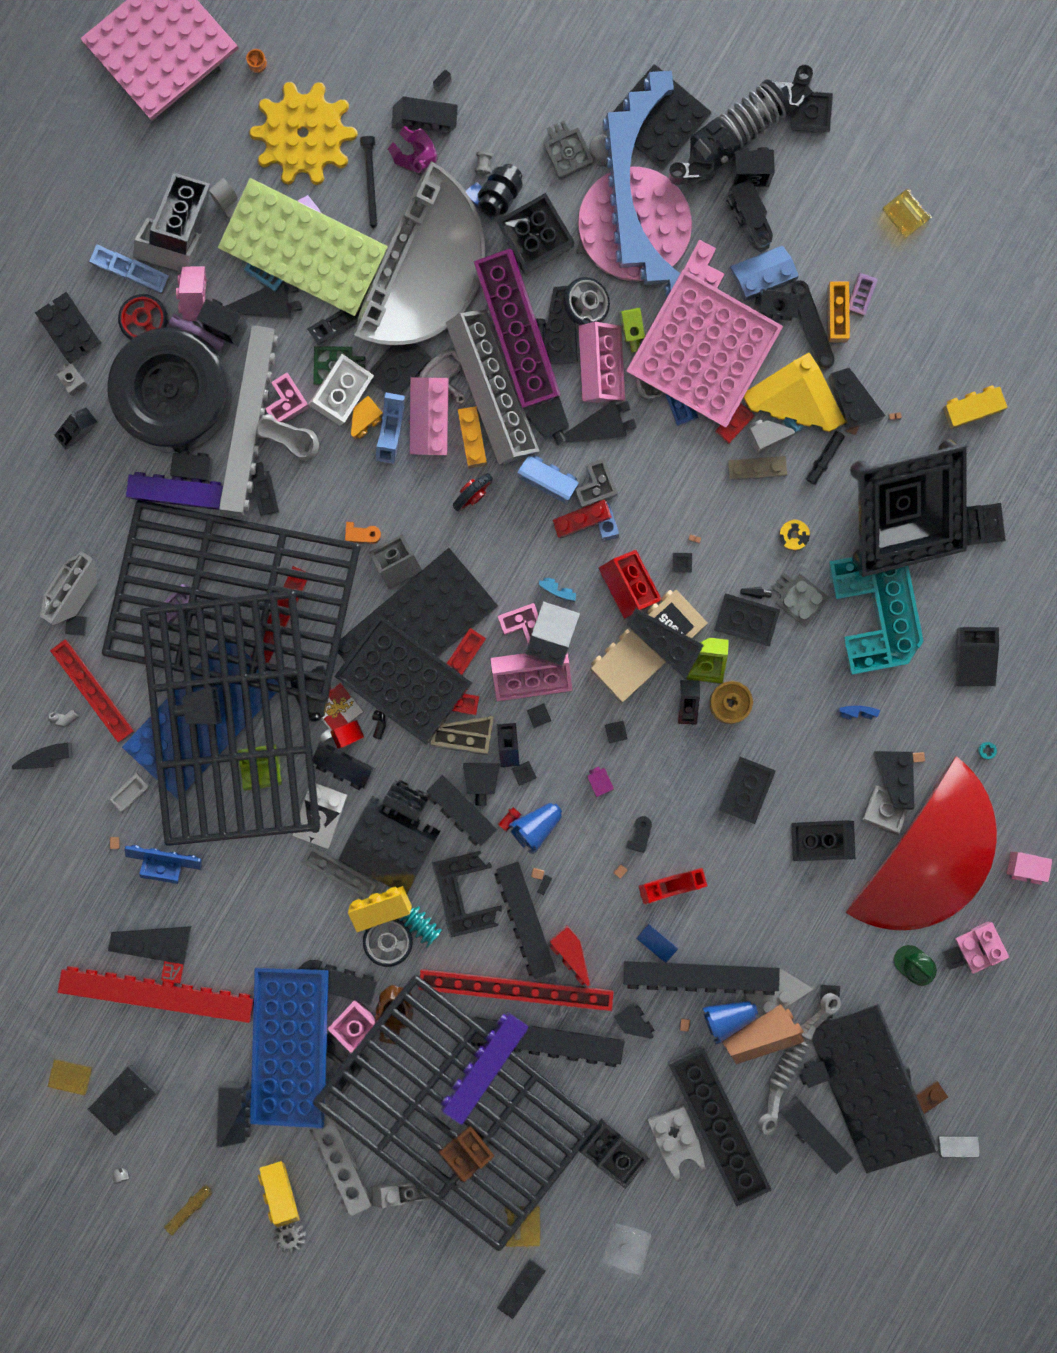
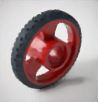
(150, 303)
(472, 492)

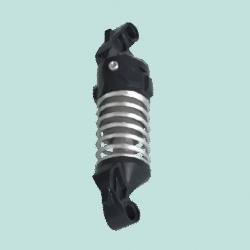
(727, 133)

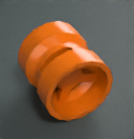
(253, 58)

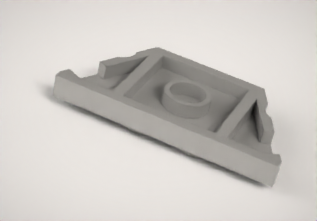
(789, 991)

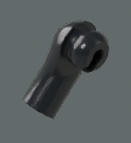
(381, 724)

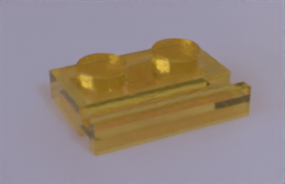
(70, 1077)

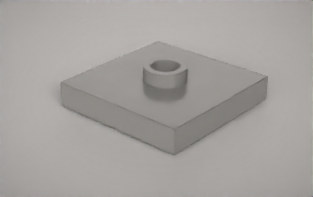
(881, 812)

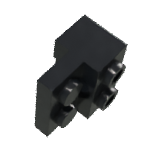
(785, 302)

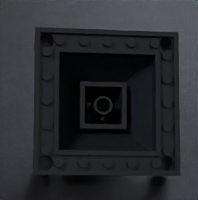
(911, 509)

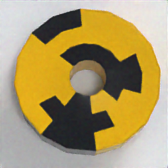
(794, 543)

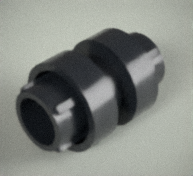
(500, 190)

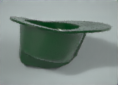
(915, 965)

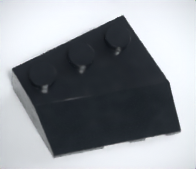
(342, 765)

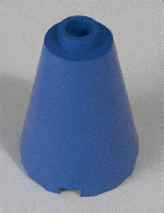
(536, 826)
(729, 1018)

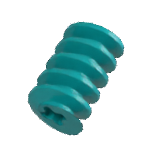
(421, 926)

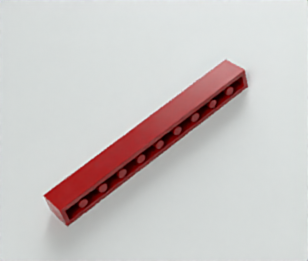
(518, 990)
(156, 995)

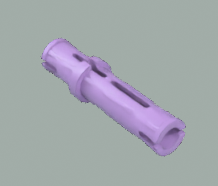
(180, 323)

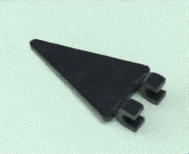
(268, 302)
(602, 424)

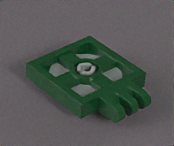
(327, 356)

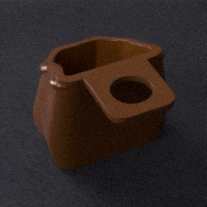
(385, 999)

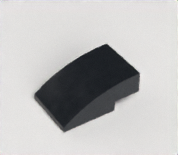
(614, 1154)

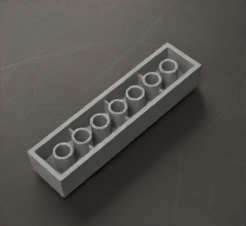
(492, 386)

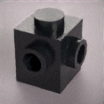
(814, 1073)

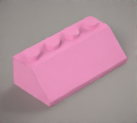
(601, 362)
(429, 416)
(525, 677)

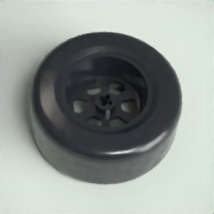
(162, 350)

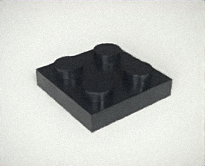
(814, 113)

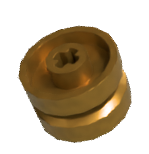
(742, 702)

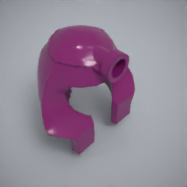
(423, 152)

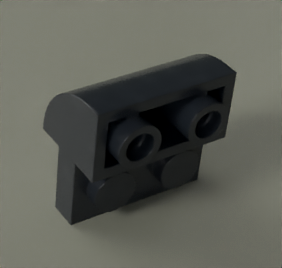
(405, 800)

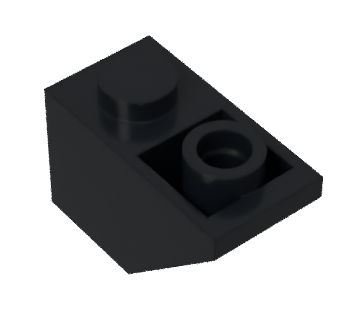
(75, 427)
(632, 1022)

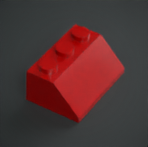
(629, 583)

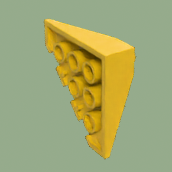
(798, 394)

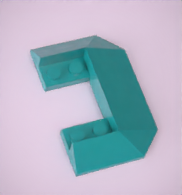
(895, 613)

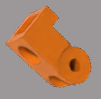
(367, 535)

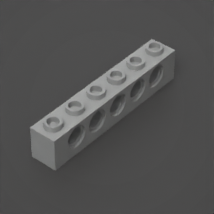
(349, 1204)

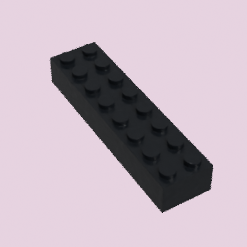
(719, 1126)

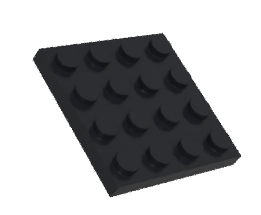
(668, 123)

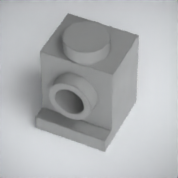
(73, 385)

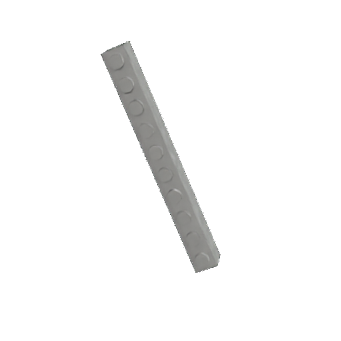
(249, 412)

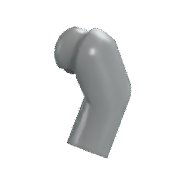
(456, 394)
(62, 720)

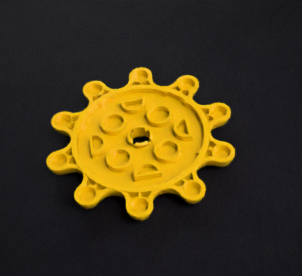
(306, 153)

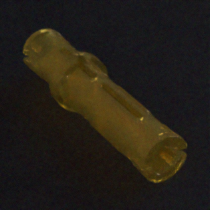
(191, 1206)

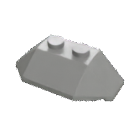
(69, 589)

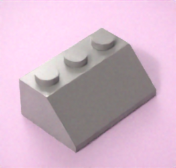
(160, 256)

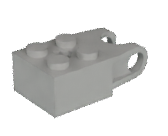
(678, 1146)

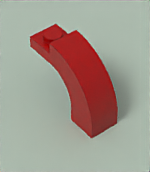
(672, 885)

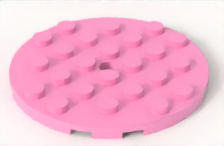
(659, 209)

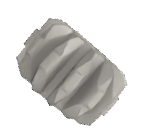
(294, 1242)

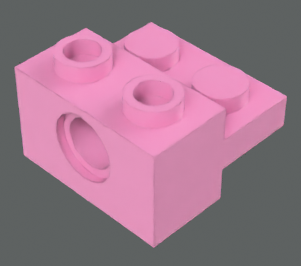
(990, 942)

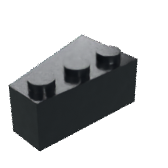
(424, 115)
(854, 400)

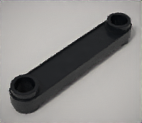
(813, 326)

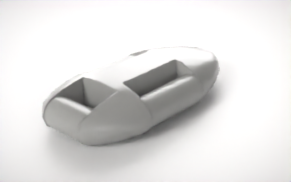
(442, 366)

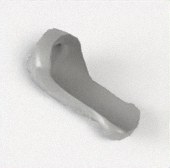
(299, 441)

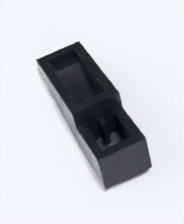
(44, 757)

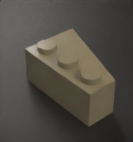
(465, 736)

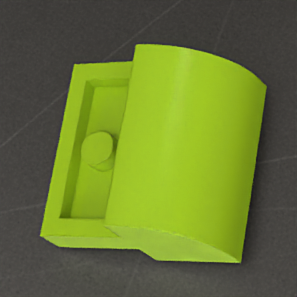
(263, 770)

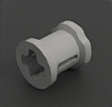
(483, 162)

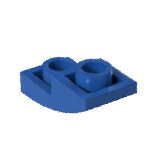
(850, 712)

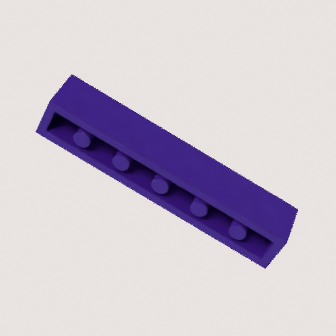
(174, 491)
(484, 1067)

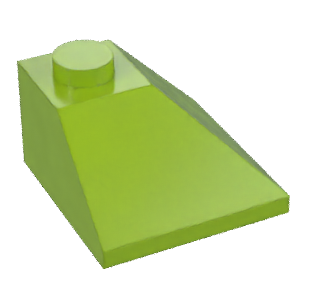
(710, 662)

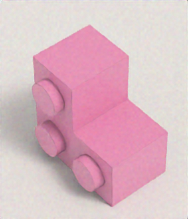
(699, 264)
(191, 292)
(291, 400)
(519, 619)
(1029, 866)

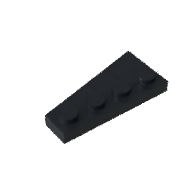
(560, 330)
(671, 645)
(156, 944)

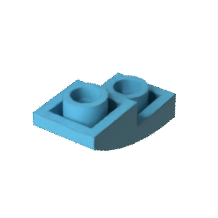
(551, 587)

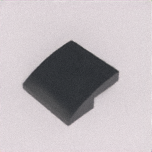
(985, 524)

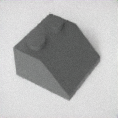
(395, 561)

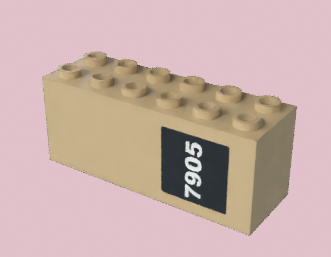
(632, 660)

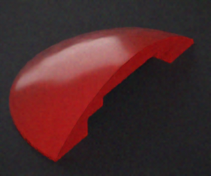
(937, 860)

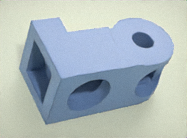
(608, 528)

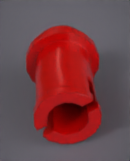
(511, 816)

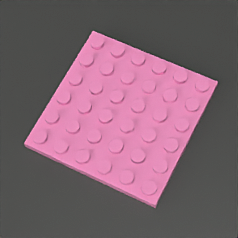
(159, 49)
(704, 348)

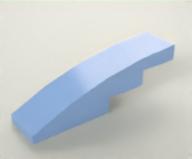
(128, 268)

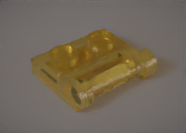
(902, 216)
(529, 1229)

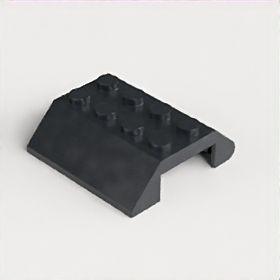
(388, 846)

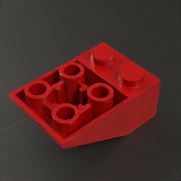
(570, 948)

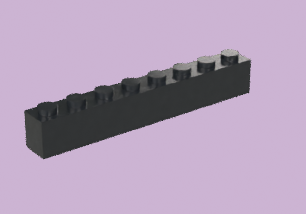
(701, 976)
(562, 1043)

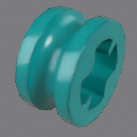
(990, 745)

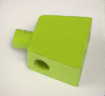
(632, 319)

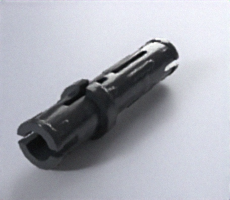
(827, 454)

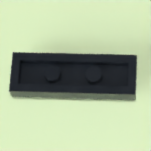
(521, 1288)

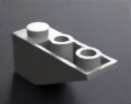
(399, 1194)

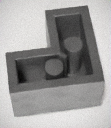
(600, 487)

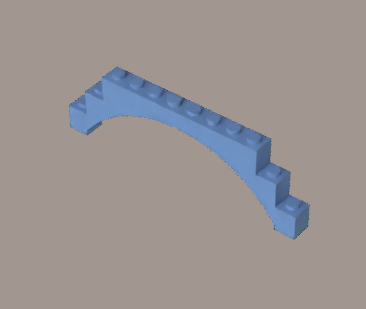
(621, 131)

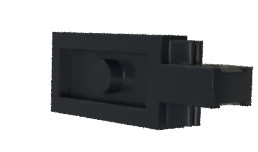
(264, 491)

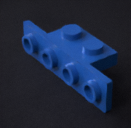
(162, 865)

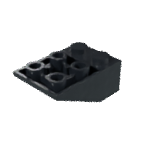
(977, 656)

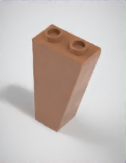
(764, 1036)

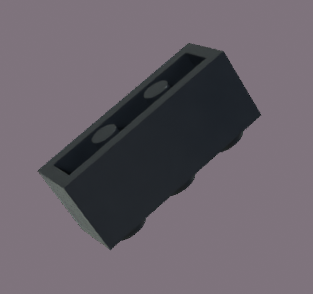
(349, 985)

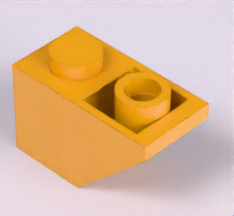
(364, 416)

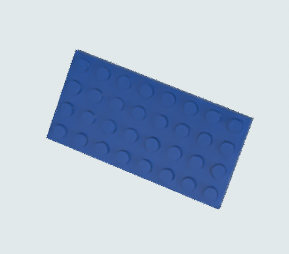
(141, 744)
(288, 1046)

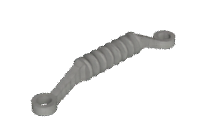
(777, 1085)

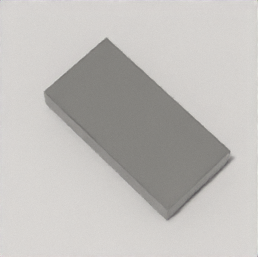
(129, 793)

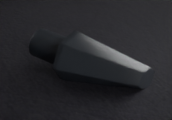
(757, 592)

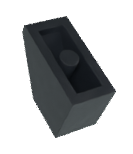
(688, 702)
(508, 745)

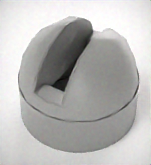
(120, 1175)

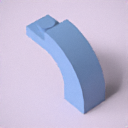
(390, 428)

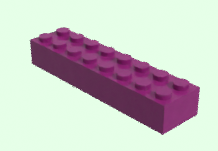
(517, 328)

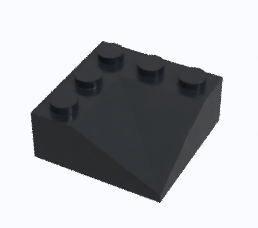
(535, 233)
(233, 1113)

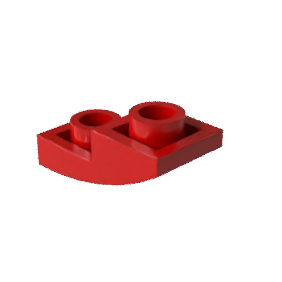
(347, 734)

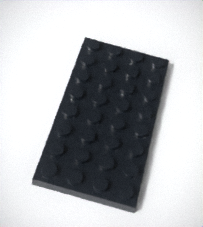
(431, 607)
(873, 1089)

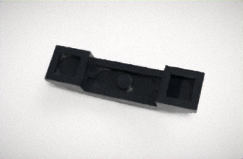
(333, 325)

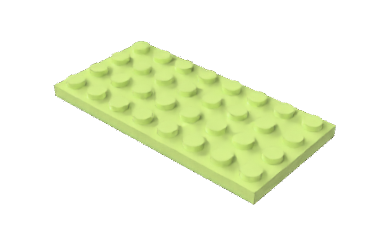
(302, 247)

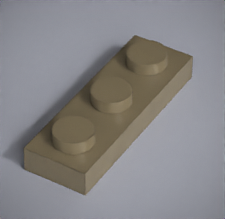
(757, 468)

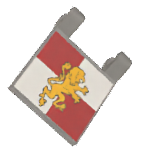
(340, 710)

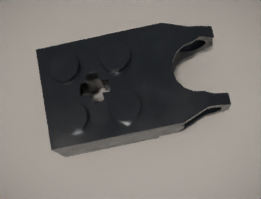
(750, 214)

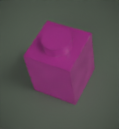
(599, 781)

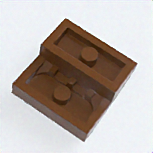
(466, 1154)

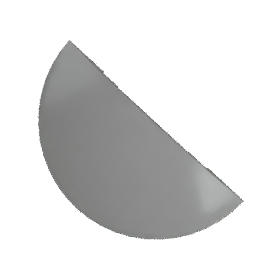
(427, 265)

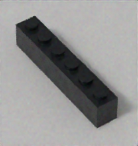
(525, 919)

